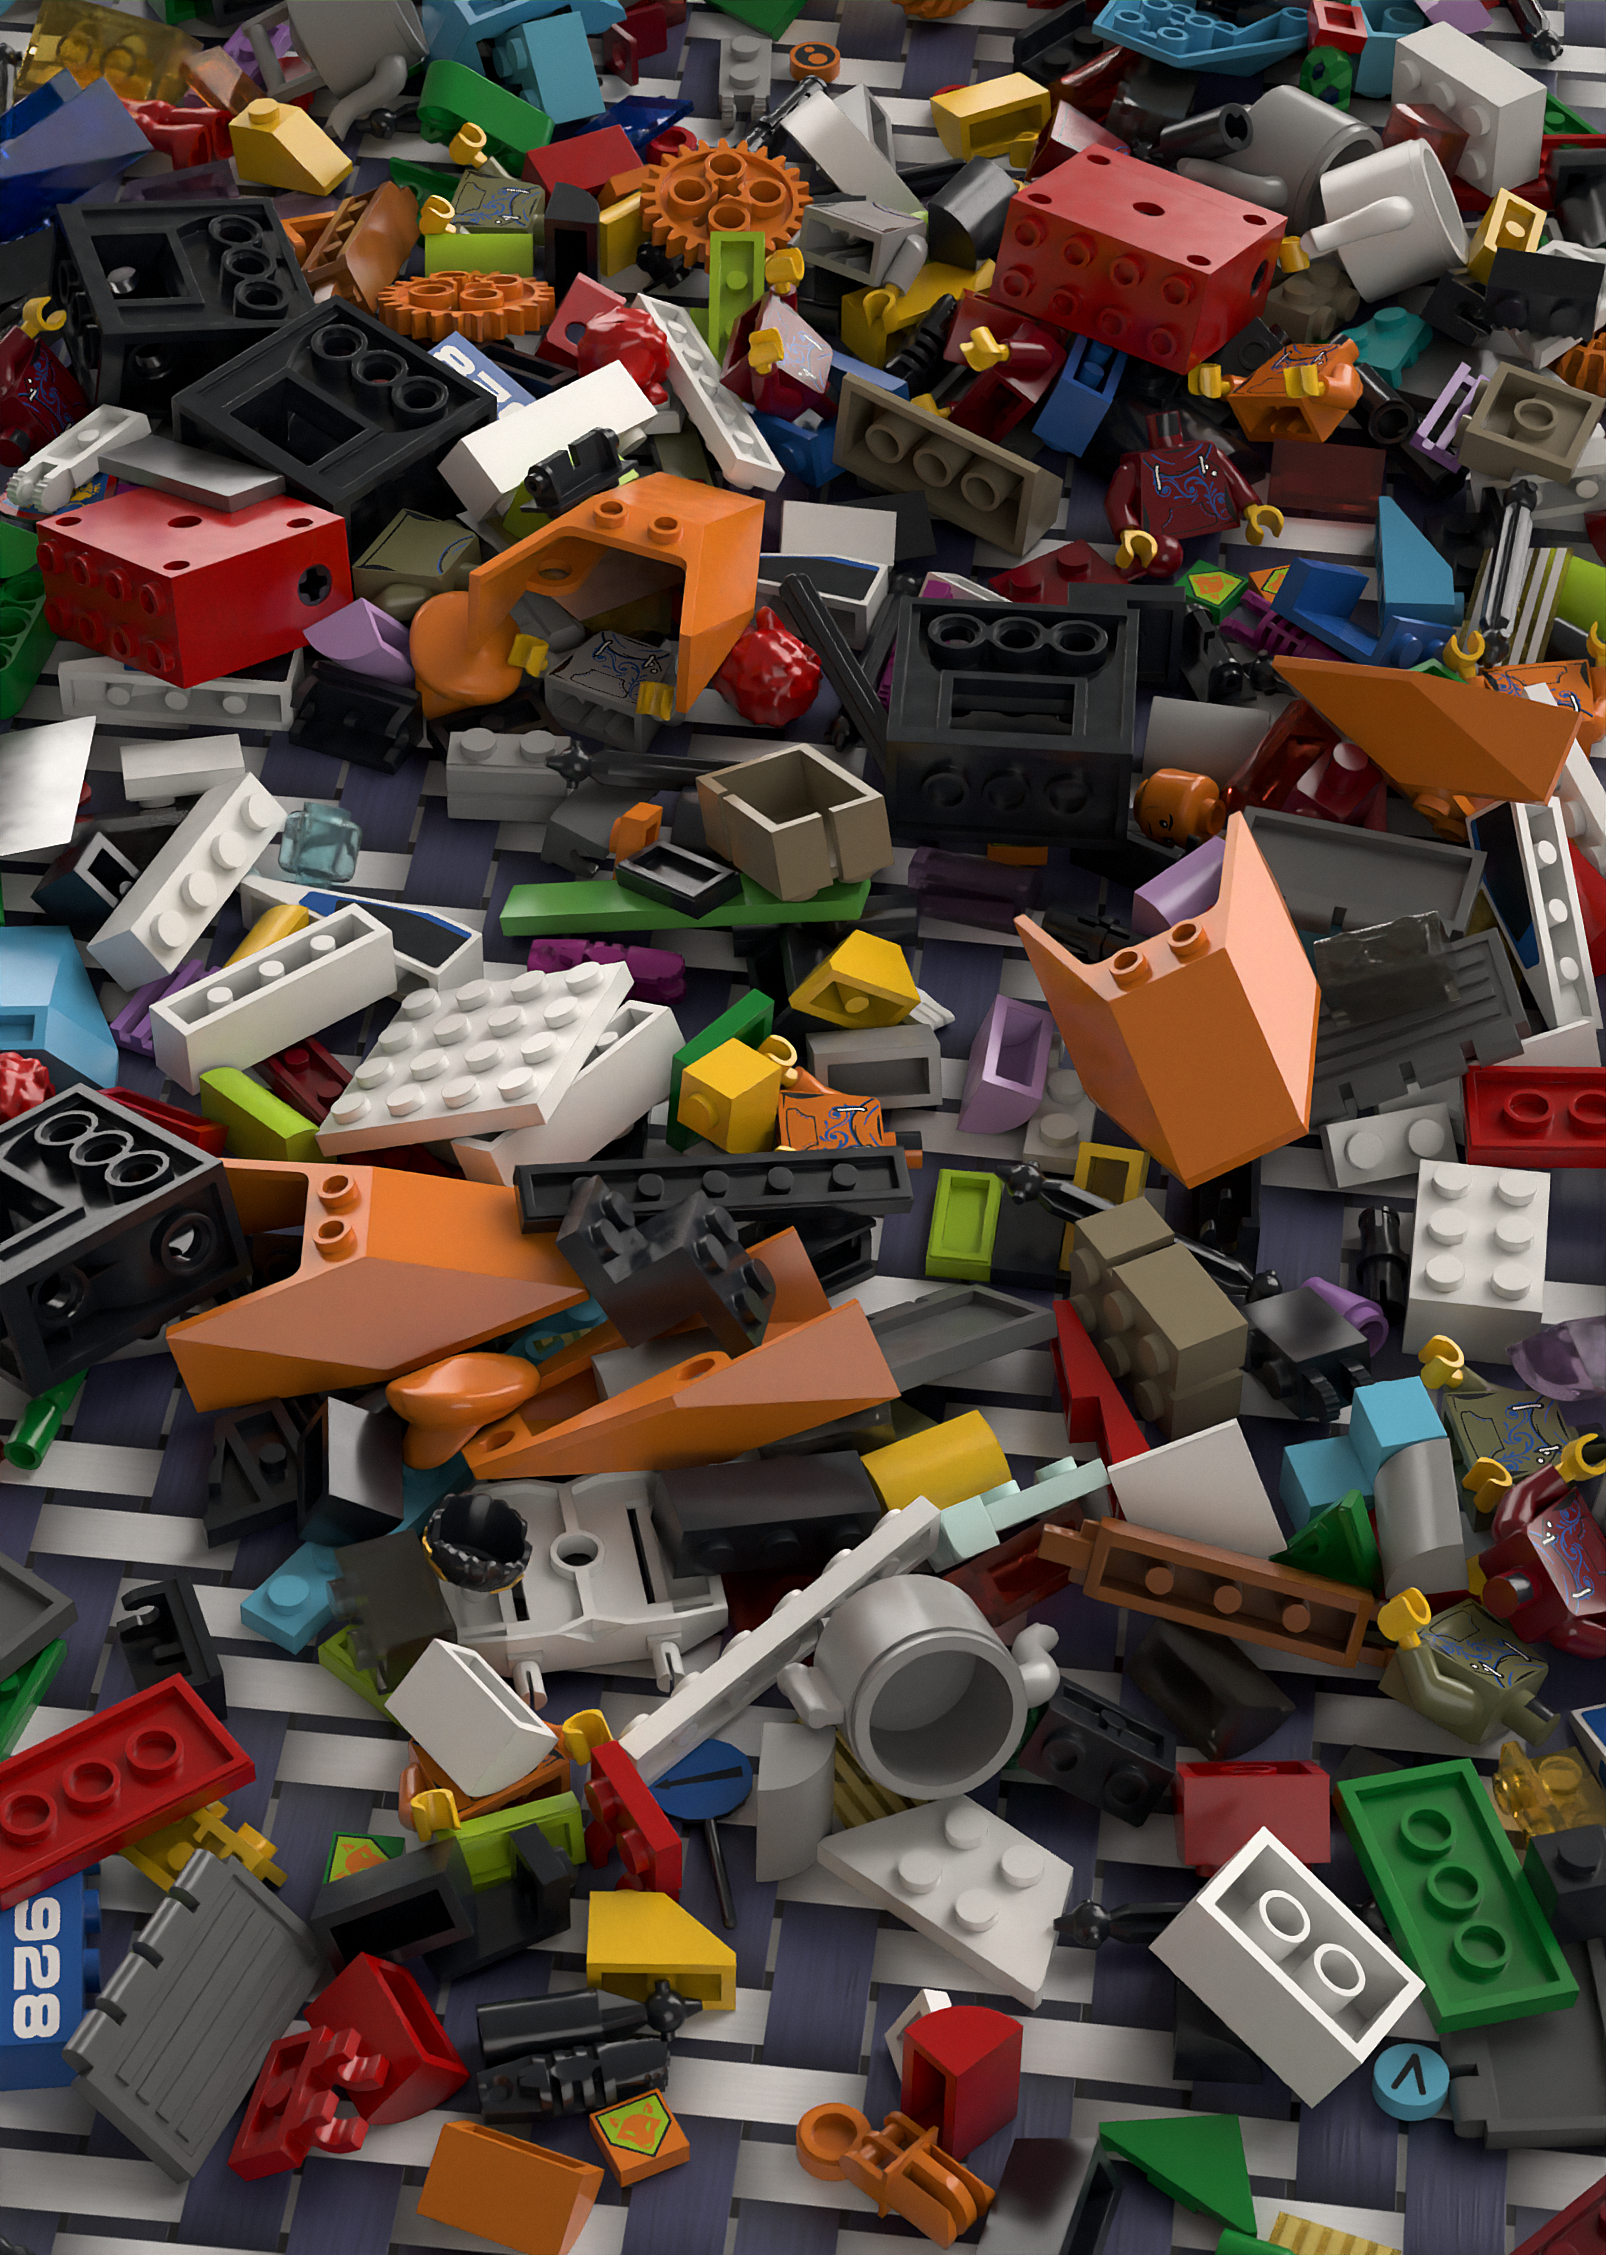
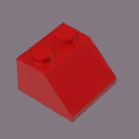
(1228, 1802)

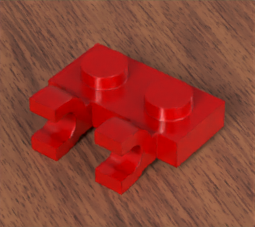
(632, 1820)
(296, 2104)

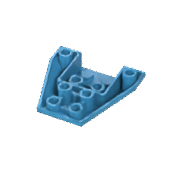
(457, 25)
(1198, 40)
(53, 1009)

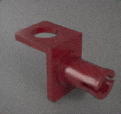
(633, 39)

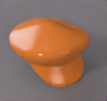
(446, 670)
(456, 1399)

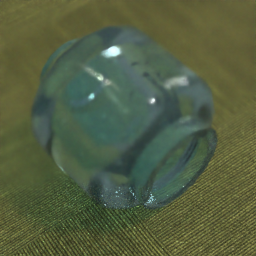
(320, 846)

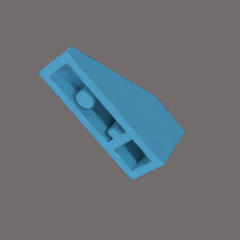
(1410, 572)

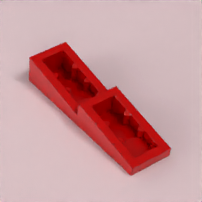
(1090, 1398)

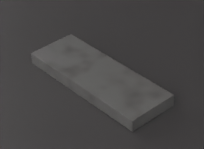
(191, 473)

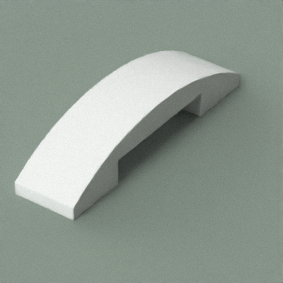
(847, 154)

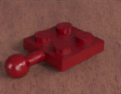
(1048, 576)

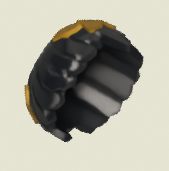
(477, 1543)

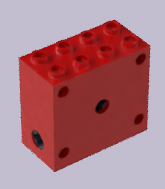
(1137, 257)
(190, 584)

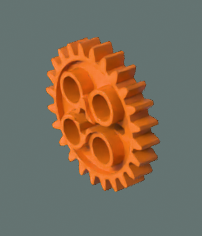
(721, 193)
(467, 303)

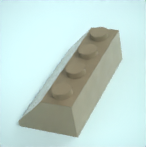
(960, 472)

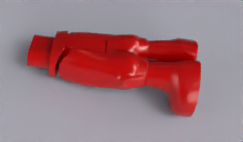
(184, 134)

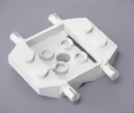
(590, 1610)

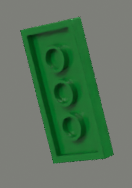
(1454, 1895)

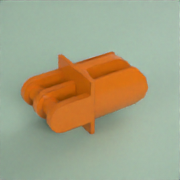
(919, 2182)

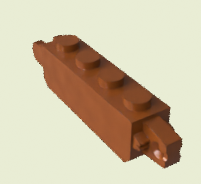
(364, 247)
(1219, 1590)

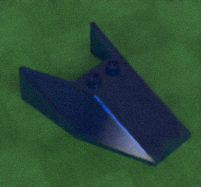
(60, 148)

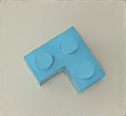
(553, 67)
(1382, 1423)

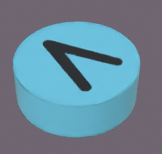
(1410, 2082)

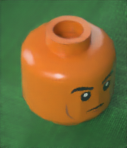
(1178, 805)

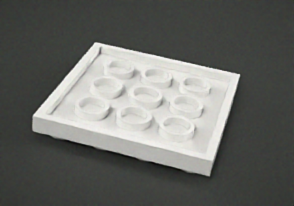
(475, 1059)

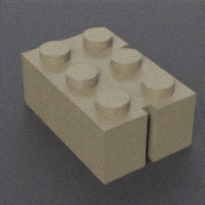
(795, 822)
(1157, 1319)

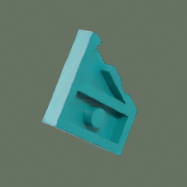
(1391, 342)

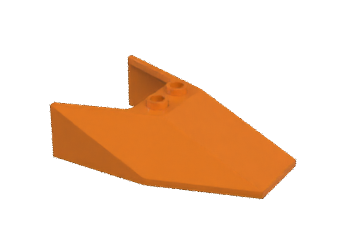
(660, 517)
(1440, 739)
(1199, 1031)
(385, 1284)
(803, 1375)

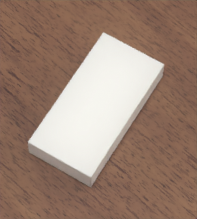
(838, 530)

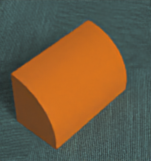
(508, 2189)

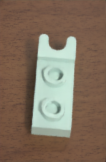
(973, 1524)

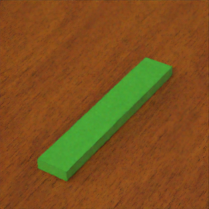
(610, 908)

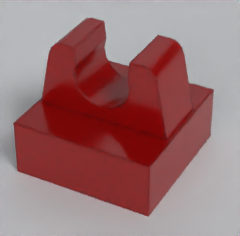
(1336, 26)

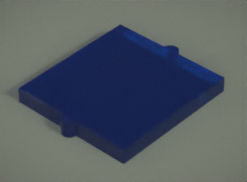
(641, 118)

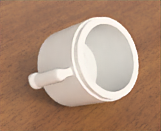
(1389, 221)

